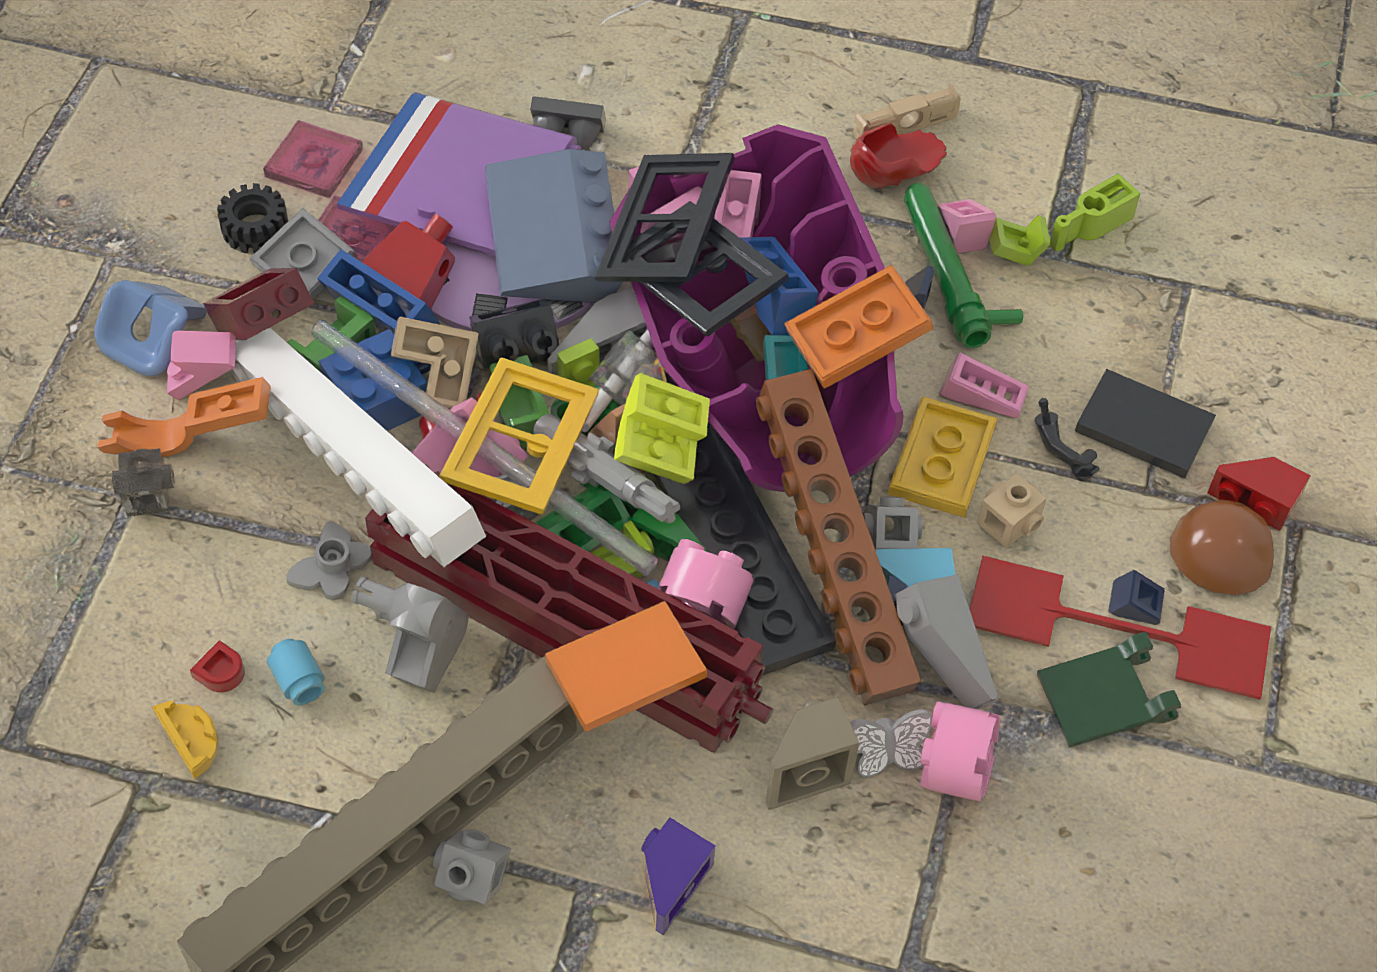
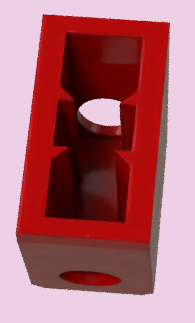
(415, 258)

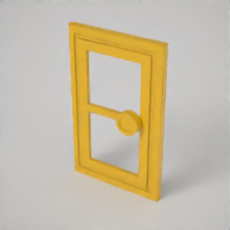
(555, 451)

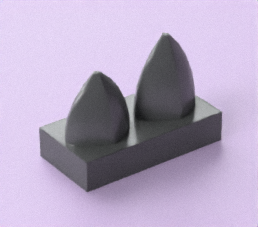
(582, 119)

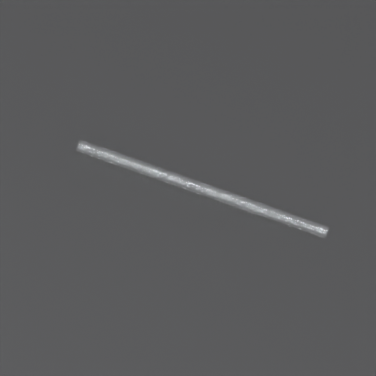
(489, 451)

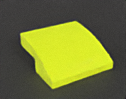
(661, 428)

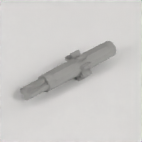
(596, 465)

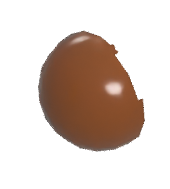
(1223, 547)

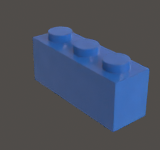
(372, 292)

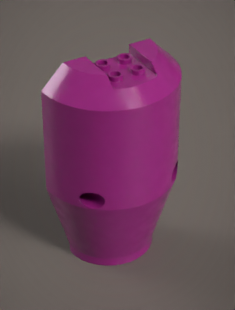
(822, 230)

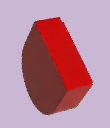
(219, 668)

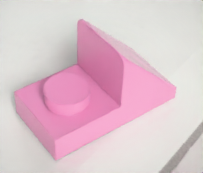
(740, 203)
(968, 224)
(198, 359)

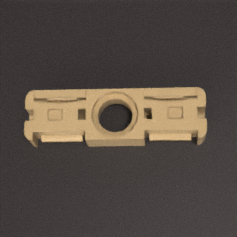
(925, 110)

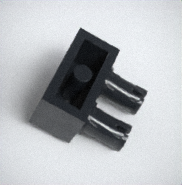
(515, 333)

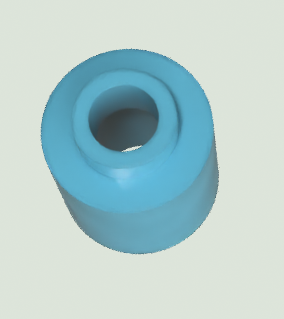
(296, 671)

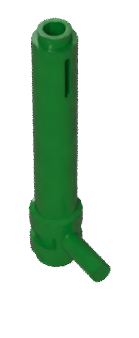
(963, 306)

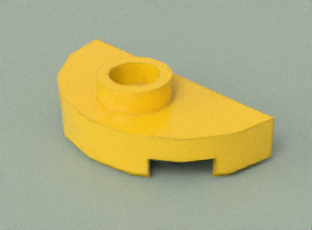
(191, 734)

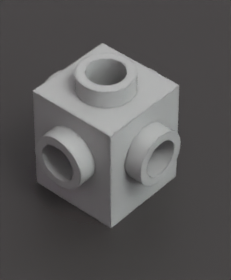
(906, 519)
(470, 866)

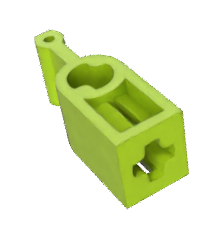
(1097, 212)

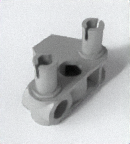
(426, 630)

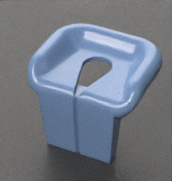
(120, 311)

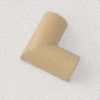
(444, 348)

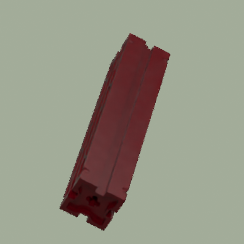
(554, 592)

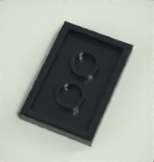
(1145, 423)

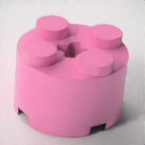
(707, 581)
(961, 751)

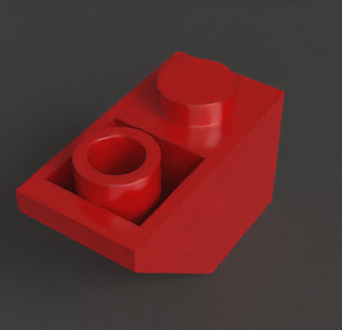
(1262, 485)

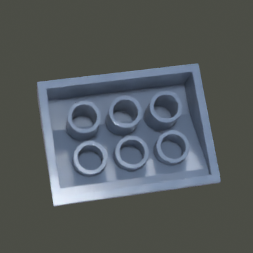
(551, 224)

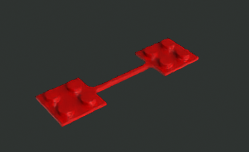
(1211, 648)

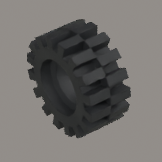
(248, 203)

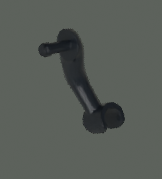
(1049, 431)

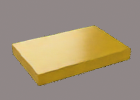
(943, 456)

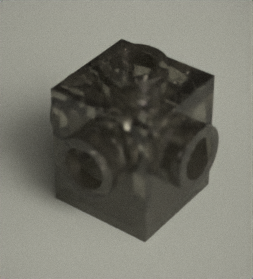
(143, 482)

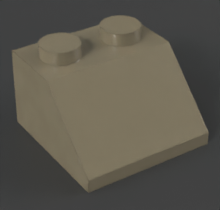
(813, 754)

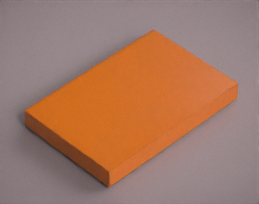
(858, 326)
(625, 666)

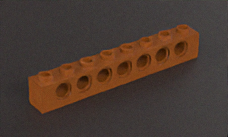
(800, 396)

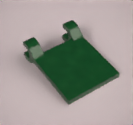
(1103, 693)

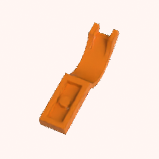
(205, 413)

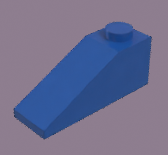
(790, 298)

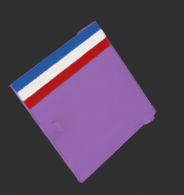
(436, 165)

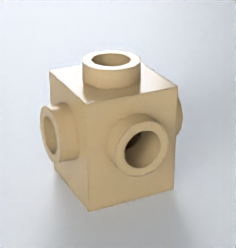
(1012, 510)

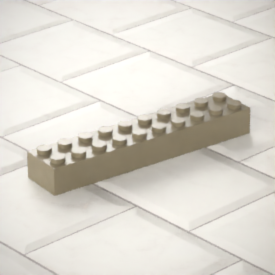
(386, 831)

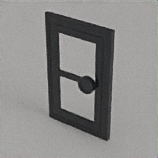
(693, 224)
(729, 246)

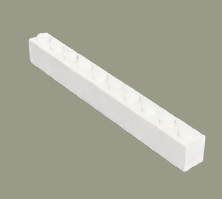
(360, 448)

